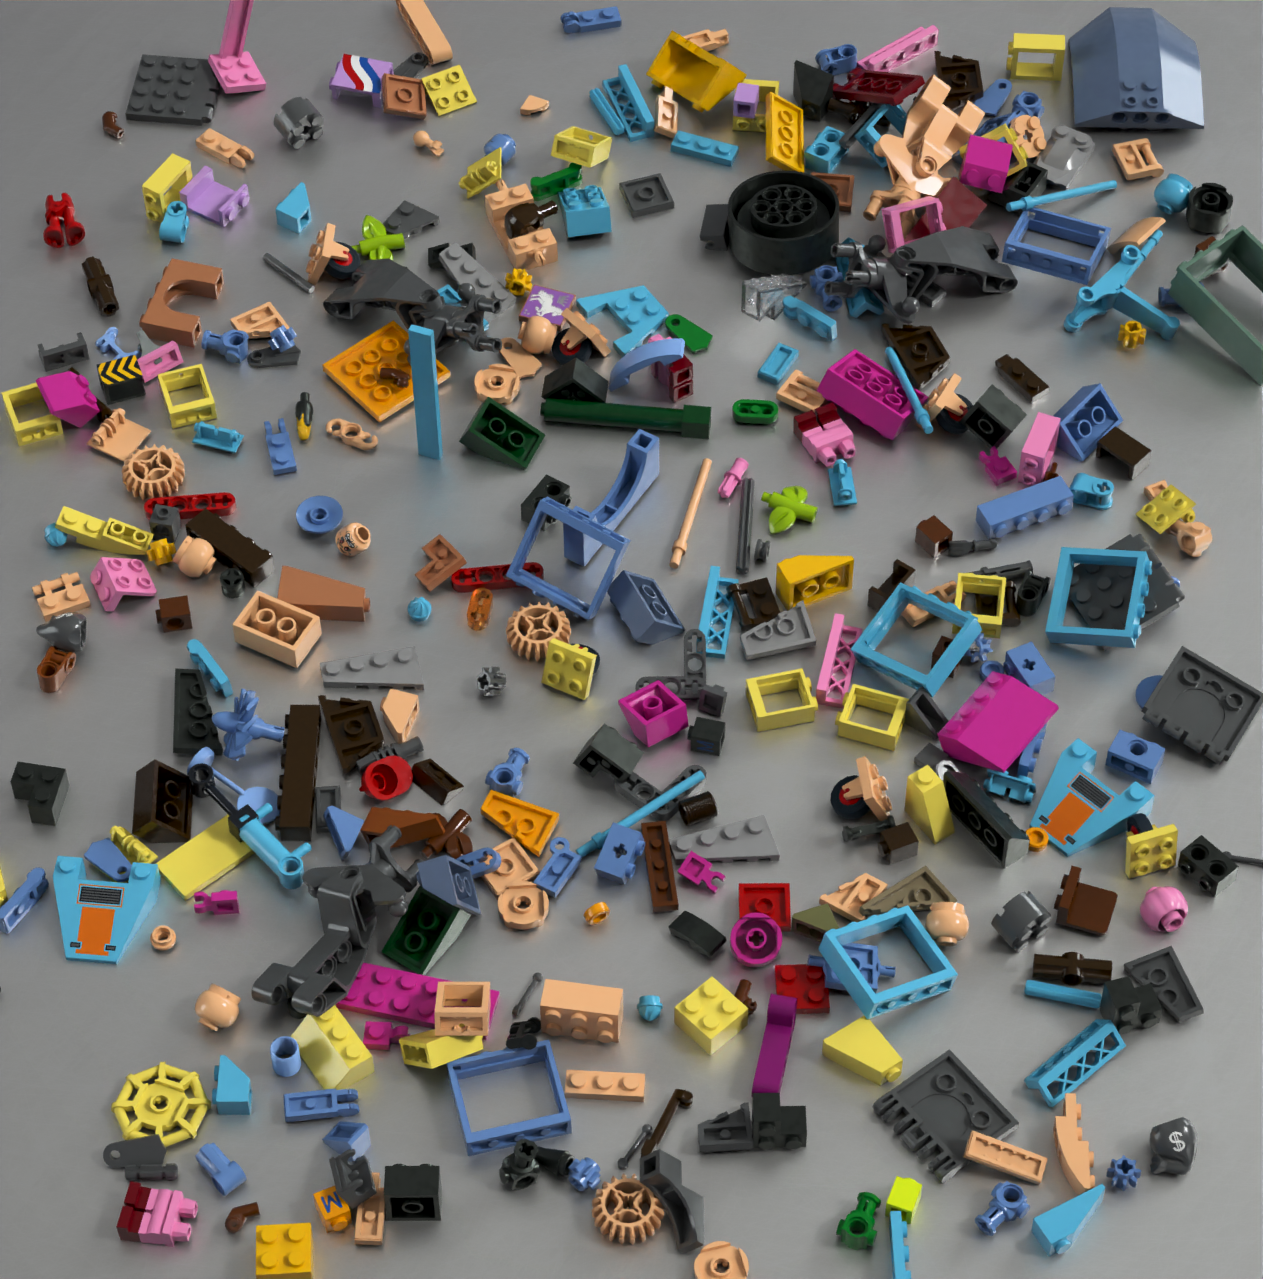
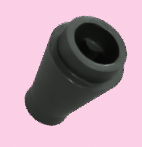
(555, 1160)

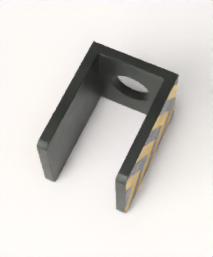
(121, 379)

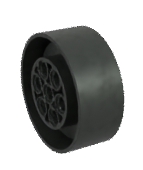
(783, 222)

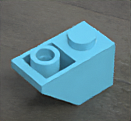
(294, 210)
(233, 1090)

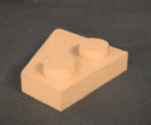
(259, 321)
(853, 895)

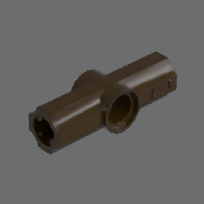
(100, 286)
(1072, 968)

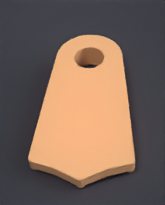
(519, 359)

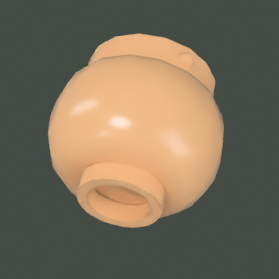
(537, 335)
(195, 557)
(947, 923)
(217, 1007)

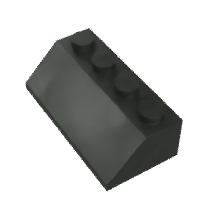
(985, 819)

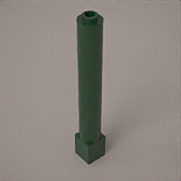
(690, 421)

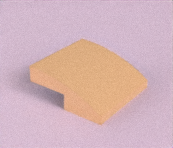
(1137, 233)

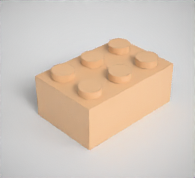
(277, 629)
(581, 1011)

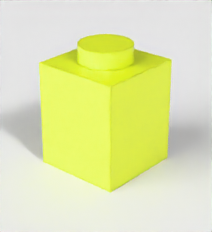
(904, 1198)

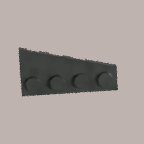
(193, 715)

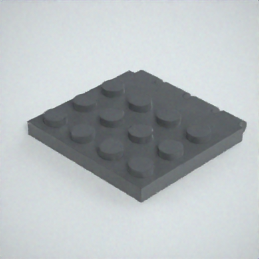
(173, 91)
(1105, 591)
(1202, 705)

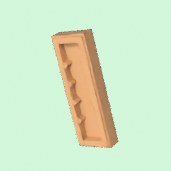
(1005, 1157)

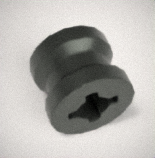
(228, 579)

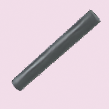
(297, 279)

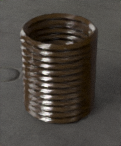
(698, 808)

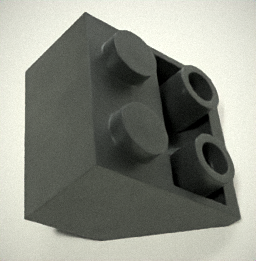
(1023, 183)

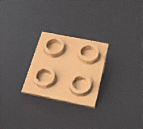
(118, 436)

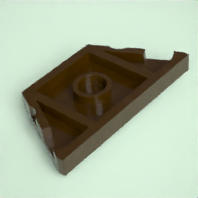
(962, 77)
(918, 352)
(352, 729)

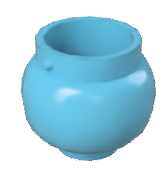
(1172, 194)

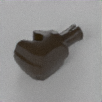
(527, 215)

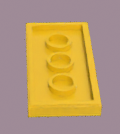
(784, 134)

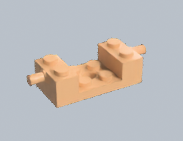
(526, 251)

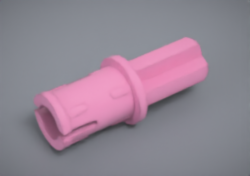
(733, 478)

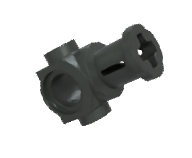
(520, 1167)

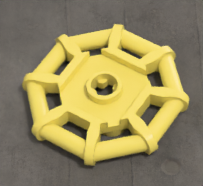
(162, 1090)

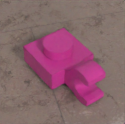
(220, 902)
(381, 1035)

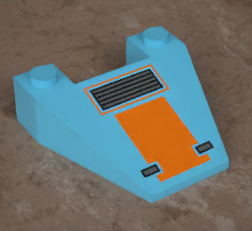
(1080, 808)
(102, 916)

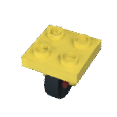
(570, 667)
(1148, 846)

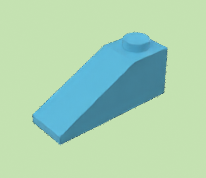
(1062, 1225)

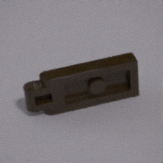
(1022, 378)

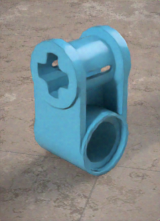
(175, 223)
(1089, 490)

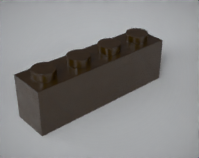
(232, 547)

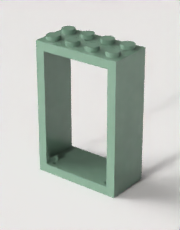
(1247, 255)

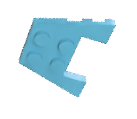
(633, 308)

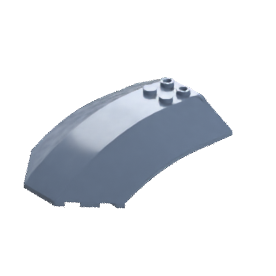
(1135, 73)

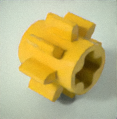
(518, 282)
(1132, 334)
(161, 551)

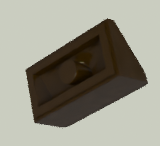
(435, 781)

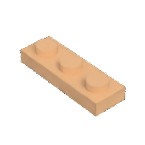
(605, 1085)

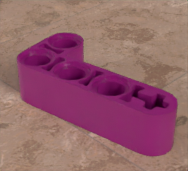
(775, 1044)

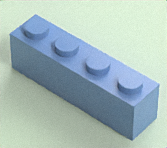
(1024, 508)

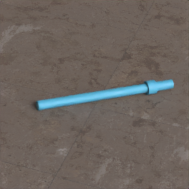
(1028, 202)
(921, 414)
(598, 840)

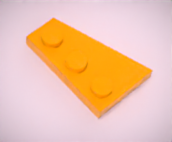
(521, 820)

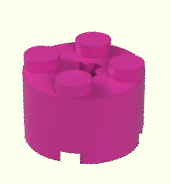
(766, 929)

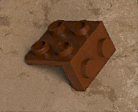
(1084, 905)

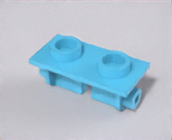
(217, 438)
(842, 484)
(1019, 786)

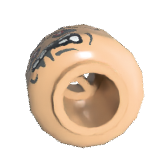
(353, 539)

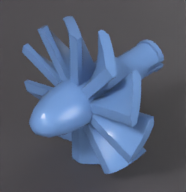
(243, 726)

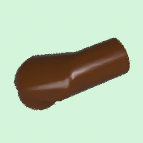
(109, 126)
(395, 374)
(742, 994)
(239, 1215)

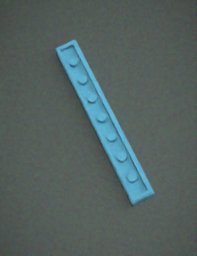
(425, 391)

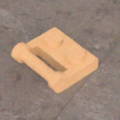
(1132, 162)
(800, 395)

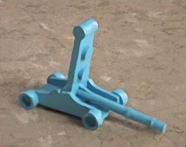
(1111, 293)

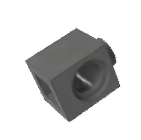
(165, 523)

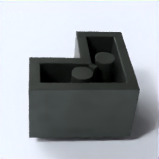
(575, 382)
(610, 753)
(43, 788)
(1129, 1006)
(777, 1124)

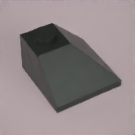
(812, 90)

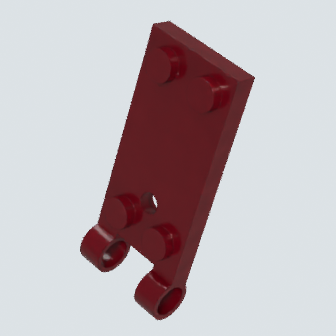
(877, 86)

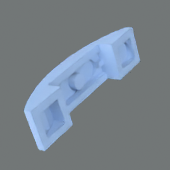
(662, 350)

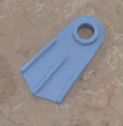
(994, 97)
(109, 859)

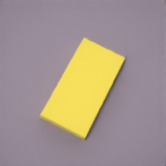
(203, 859)

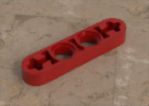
(191, 501)
(496, 572)

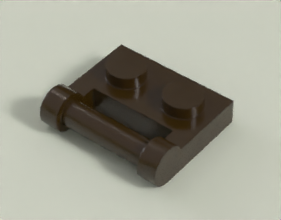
(760, 599)
(987, 605)

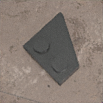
(409, 220)
(727, 1131)

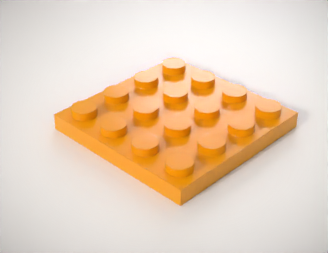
(360, 366)

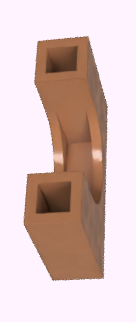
(178, 280)

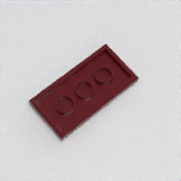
(959, 209)

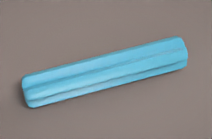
(607, 111)
(1063, 994)

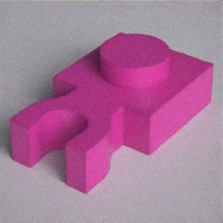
(997, 468)
(697, 870)

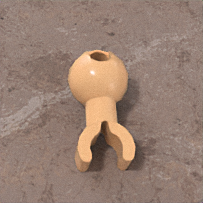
(422, 139)

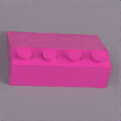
(869, 394)
(996, 723)

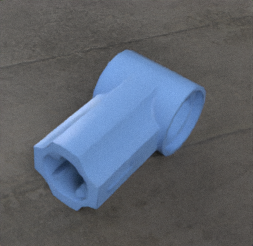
(223, 1172)

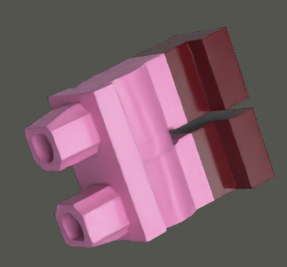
(675, 375)
(824, 434)
(155, 1216)

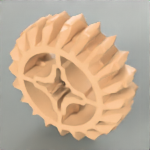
(154, 476)
(537, 624)
(626, 1222)

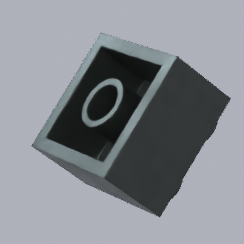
(993, 417)
(413, 1193)

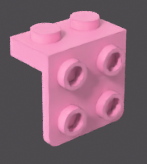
(120, 577)

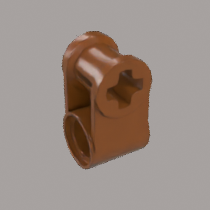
(54, 669)

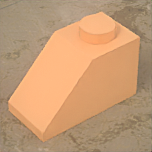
(399, 713)

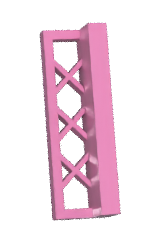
(901, 50)
(830, 658)

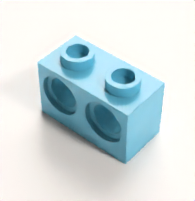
(825, 151)

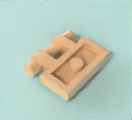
(67, 600)

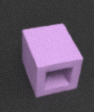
(746, 100)

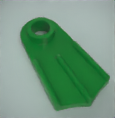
(694, 336)

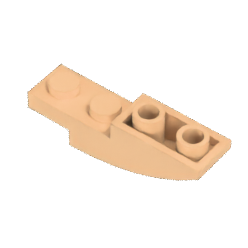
(1070, 1149)

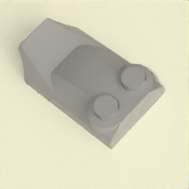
(1065, 155)

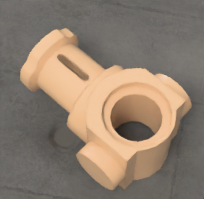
(1192, 537)

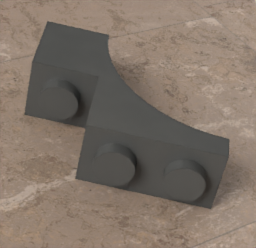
(684, 1207)

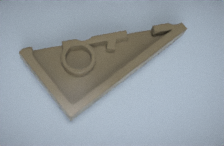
(916, 891)

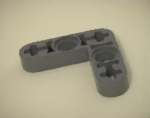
(689, 675)
(639, 785)

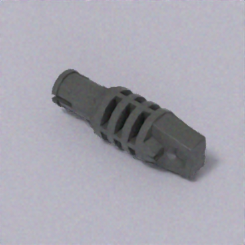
(402, 750)

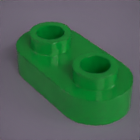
(755, 411)

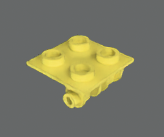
(448, 90)
(482, 173)
(1167, 509)
(130, 847)

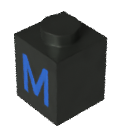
(707, 736)

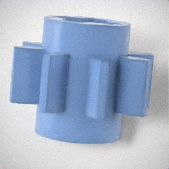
(282, 338)
(984, 649)
(1122, 1166)
(584, 1174)

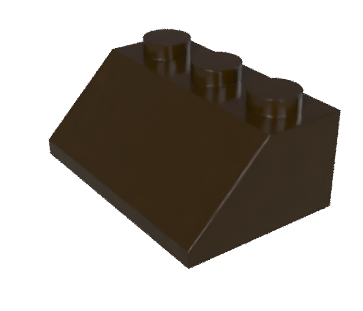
(162, 804)

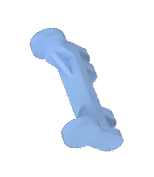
(107, 342)

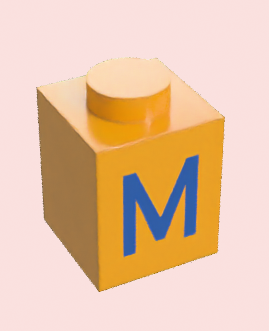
(332, 1209)

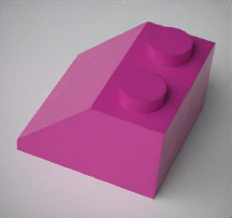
(985, 163)
(69, 397)
(654, 713)

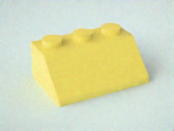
(333, 1050)

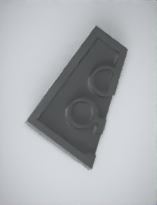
(1169, 982)

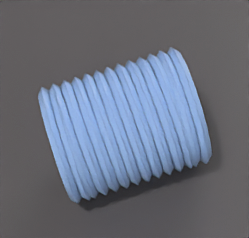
(282, 1046)

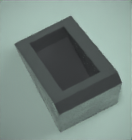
(924, 714)

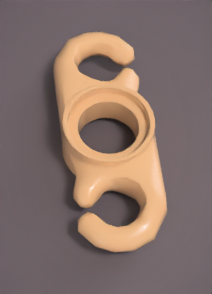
(356, 441)

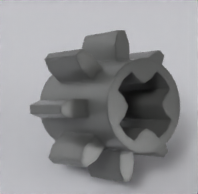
(491, 681)

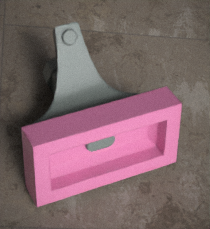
(156, 358)

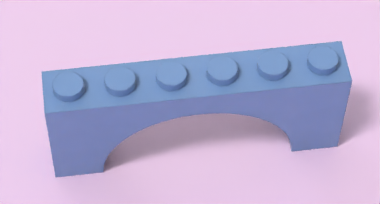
(635, 477)

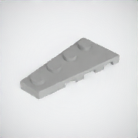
(467, 270)
(387, 668)
(734, 841)

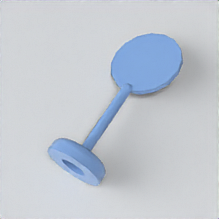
(254, 796)

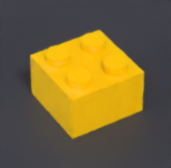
(284, 1251)

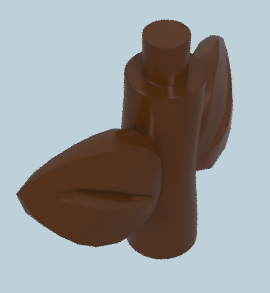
(453, 840)

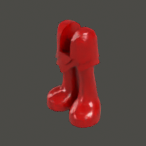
(57, 213)

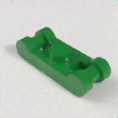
(556, 182)

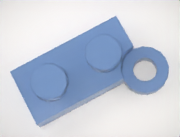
(558, 868)

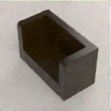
(1125, 449)
(901, 573)

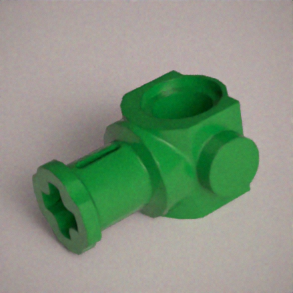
(860, 1220)

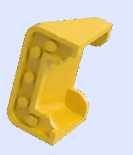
(694, 73)

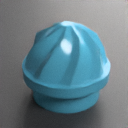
(54, 536)
(419, 609)
(649, 1007)

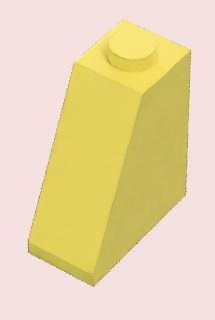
(928, 804)
(433, 1051)
(864, 1052)

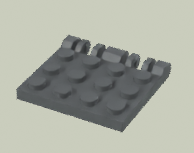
(944, 1107)

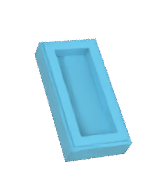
(778, 363)

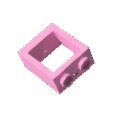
(893, 223)
(1039, 449)

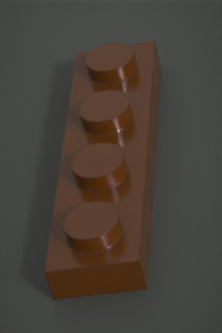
(659, 867)

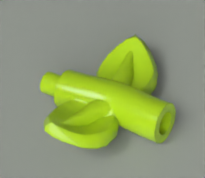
(377, 242)
(788, 507)

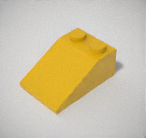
(812, 578)

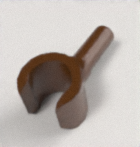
(1052, 473)

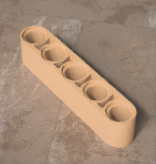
(425, 30)

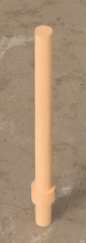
(679, 546)

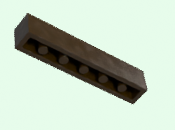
(300, 773)

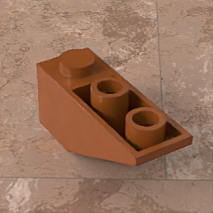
(412, 825)

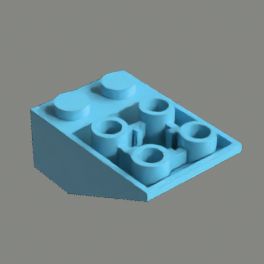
(585, 211)

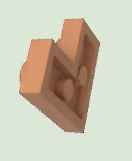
(444, 563)

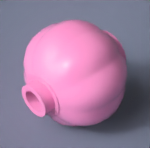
(1164, 905)

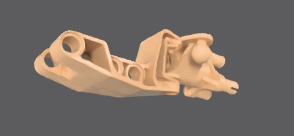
(927, 143)

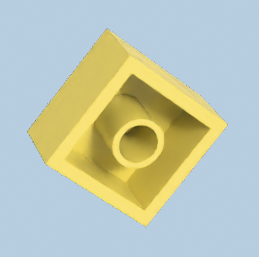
(711, 1015)

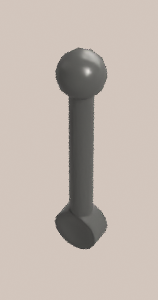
(1243, 859)
(537, 977)
(623, 1162)

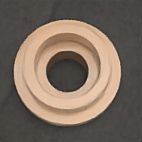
(163, 932)

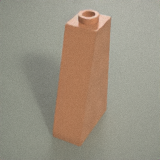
(323, 595)

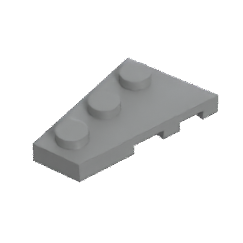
(782, 634)

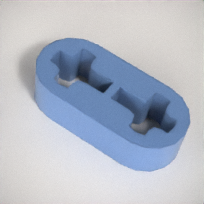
(478, 856)

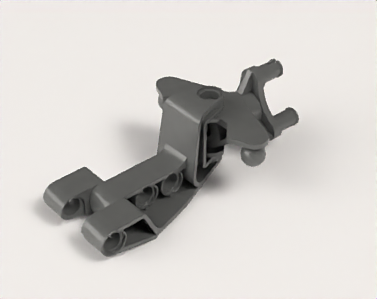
(912, 267)
(396, 288)
(348, 920)

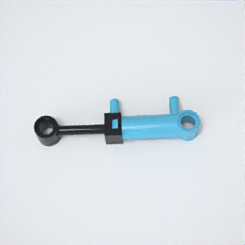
(246, 827)

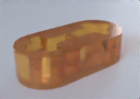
(484, 609)

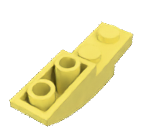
(106, 536)

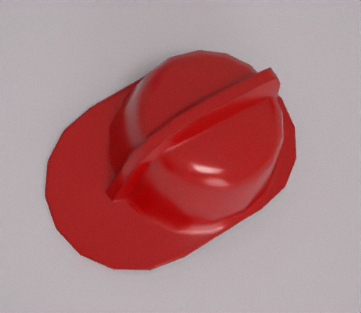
(386, 778)

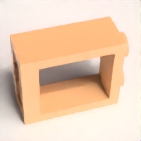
(474, 1018)

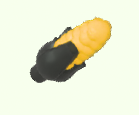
(304, 414)

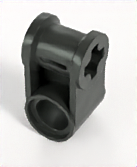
(1031, 593)

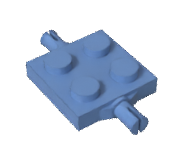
(865, 959)

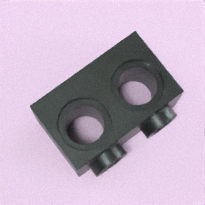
(547, 487)
(1210, 863)

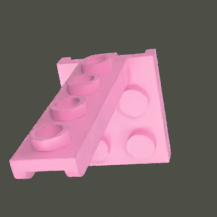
(232, 66)

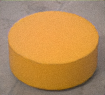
(1038, 839)
(596, 913)

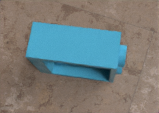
(869, 136)

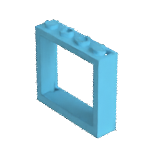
(887, 616)
(1096, 636)
(899, 996)

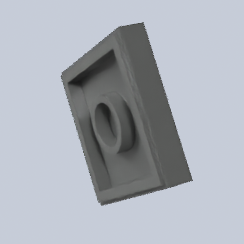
(646, 195)

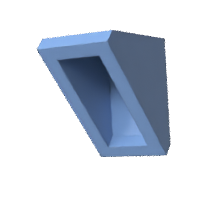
(343, 829)
(349, 1136)

